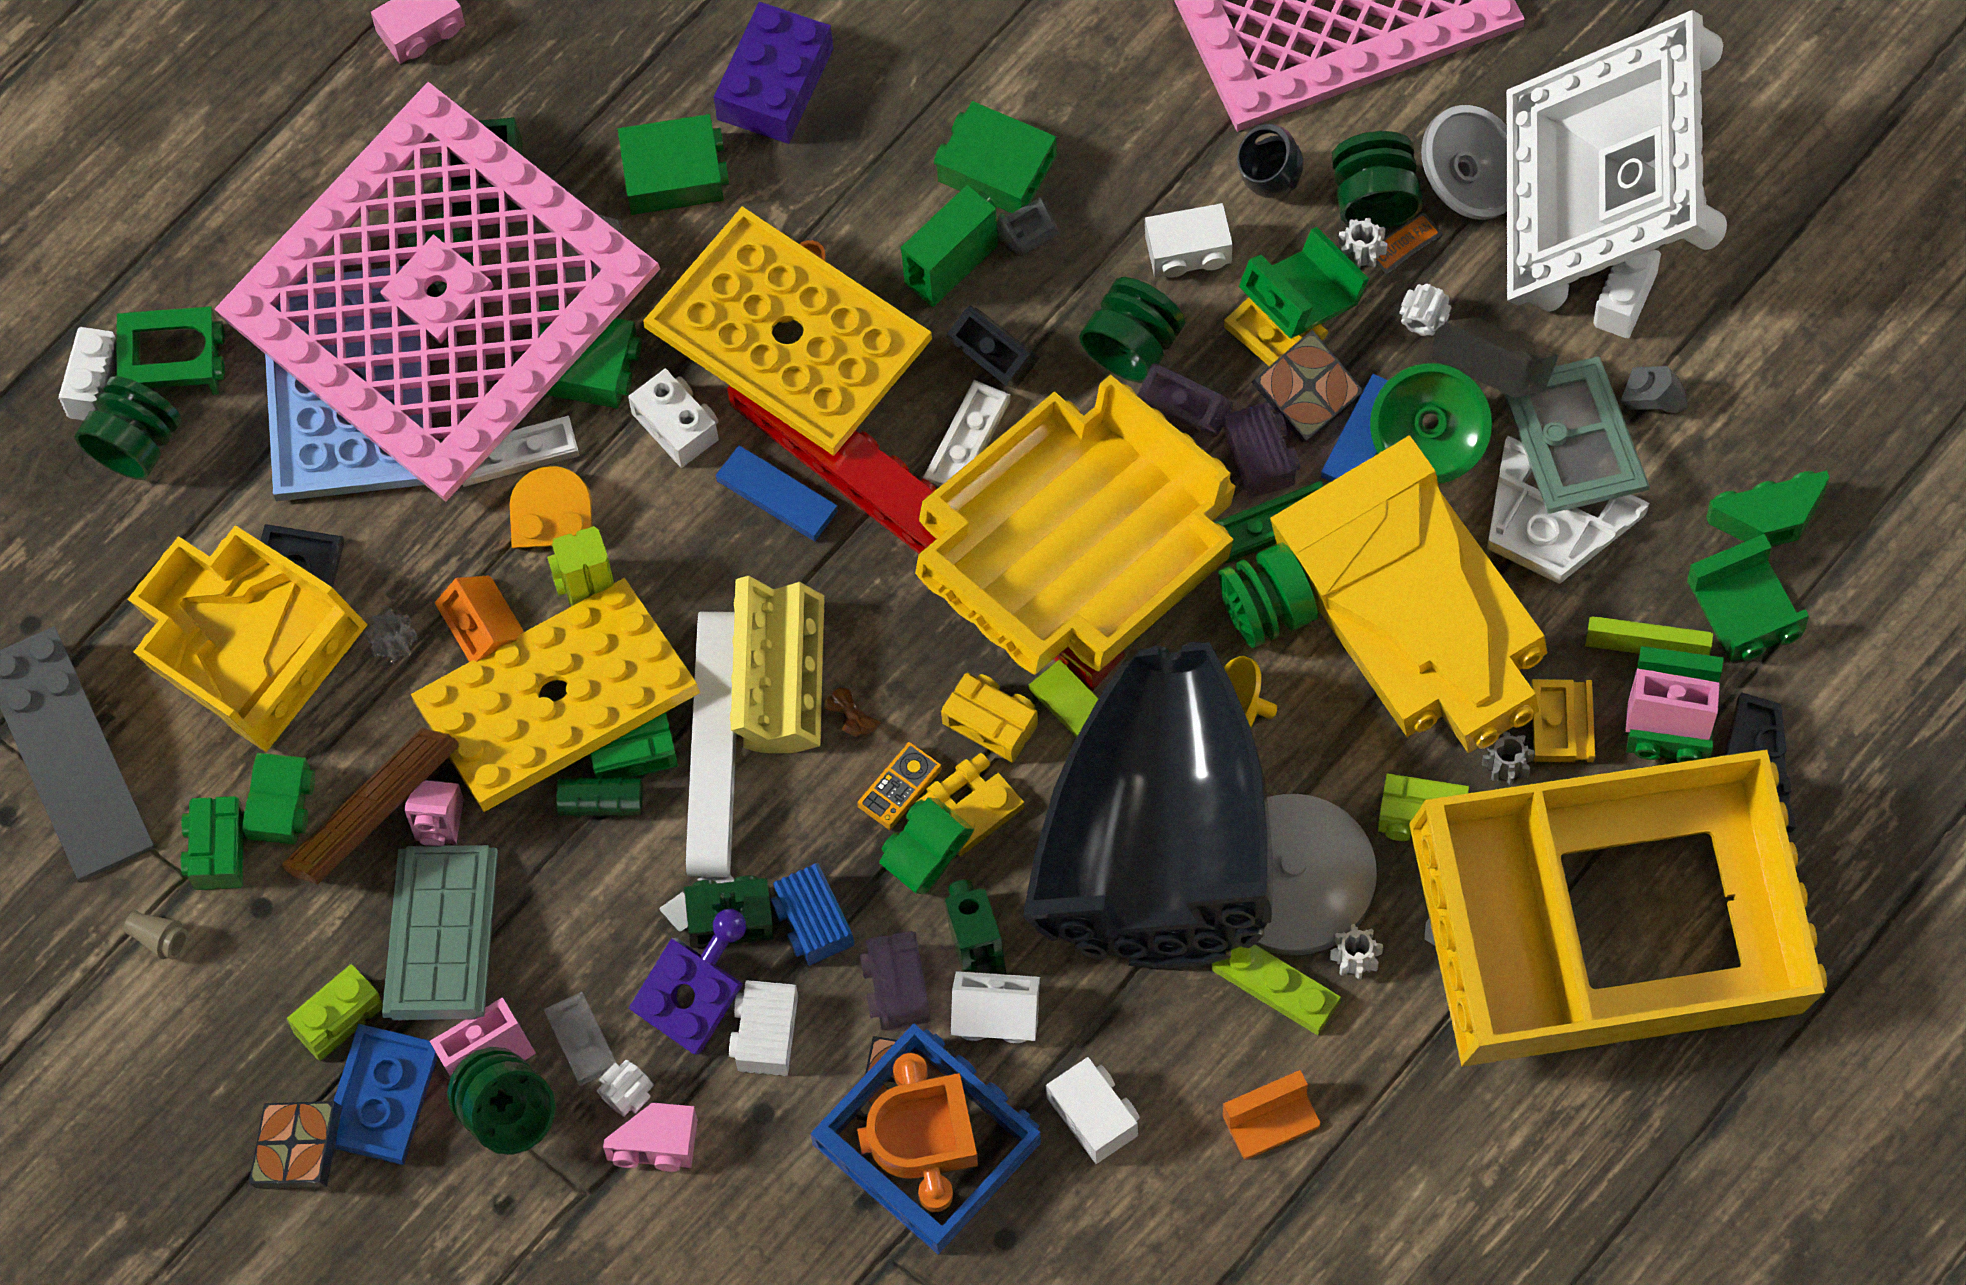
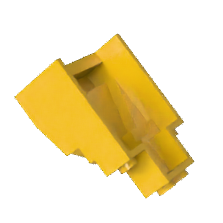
(243, 631)

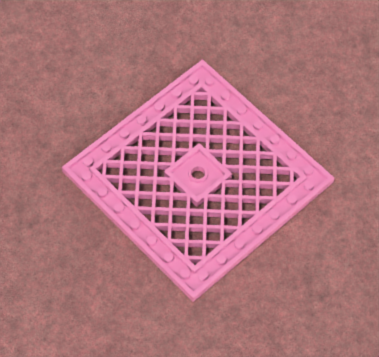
(1348, 66)
(520, 385)

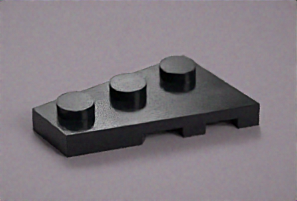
(1758, 727)

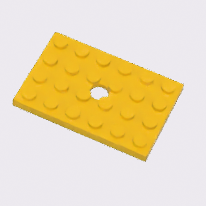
(757, 277)
(616, 680)

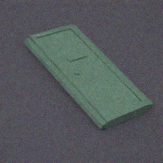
(440, 933)

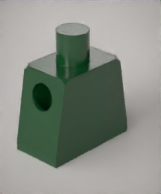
(974, 929)

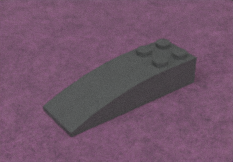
(69, 756)

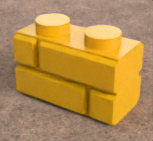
(990, 716)

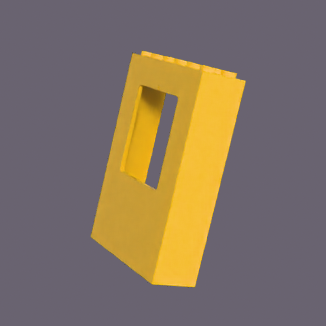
(1510, 925)

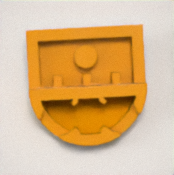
(548, 506)

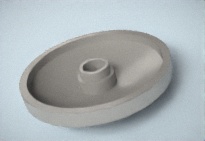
(1319, 874)

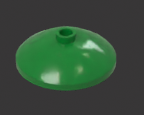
(1453, 397)

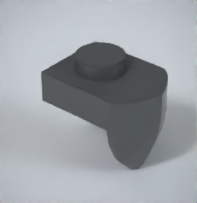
(1027, 227)
(1654, 389)

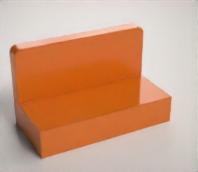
(478, 616)
(1270, 1115)

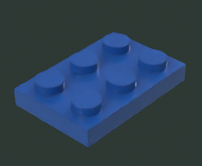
(383, 1093)

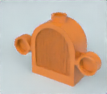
(921, 1130)

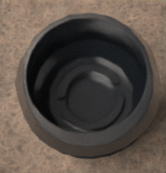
(1271, 165)

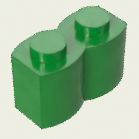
(277, 798)
(925, 845)

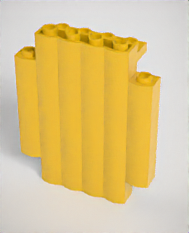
(1077, 528)

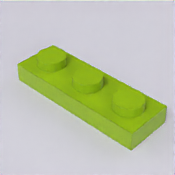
(1279, 986)

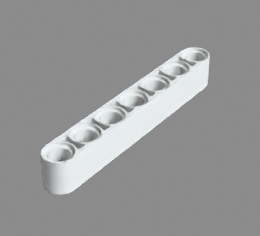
(712, 751)

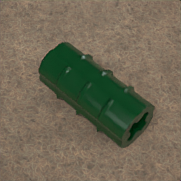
(599, 796)

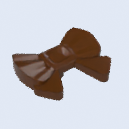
(855, 721)

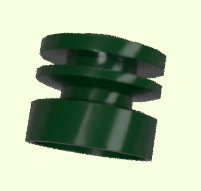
(1377, 178)
(1131, 329)
(128, 428)
(501, 1100)

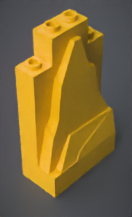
(1416, 598)

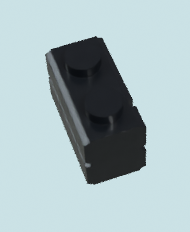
(992, 347)

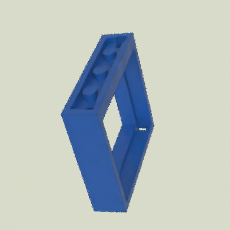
(987, 1097)

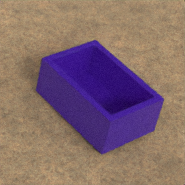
(773, 72)

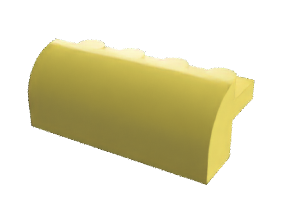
(777, 666)

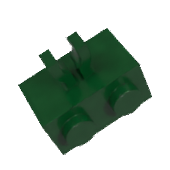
(744, 894)

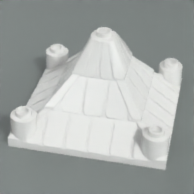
(1608, 160)

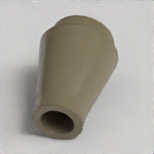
(160, 935)

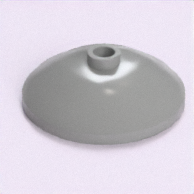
(1475, 144)

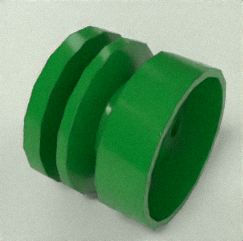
(1260, 598)

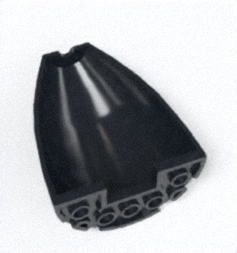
(1158, 821)

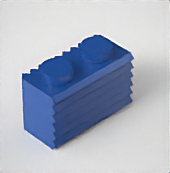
(812, 915)

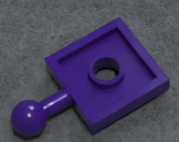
(712, 986)

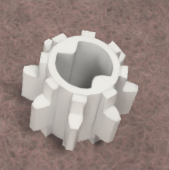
(1363, 242)
(1425, 309)
(1359, 962)
(625, 1088)

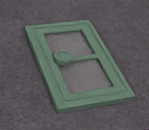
(1577, 438)

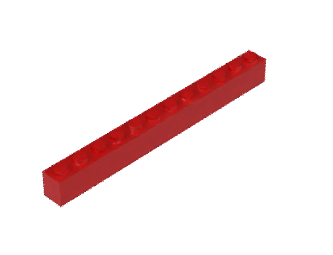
(881, 489)

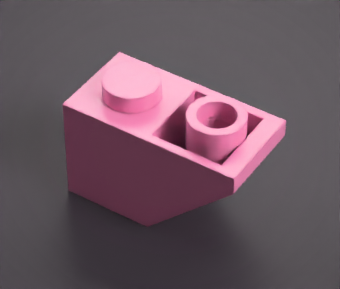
(435, 812)
(655, 1136)

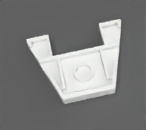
(1553, 542)

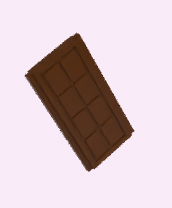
(370, 805)

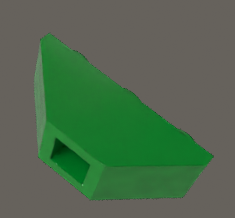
(1770, 508)

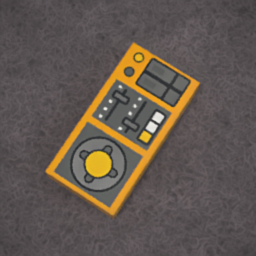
(899, 786)

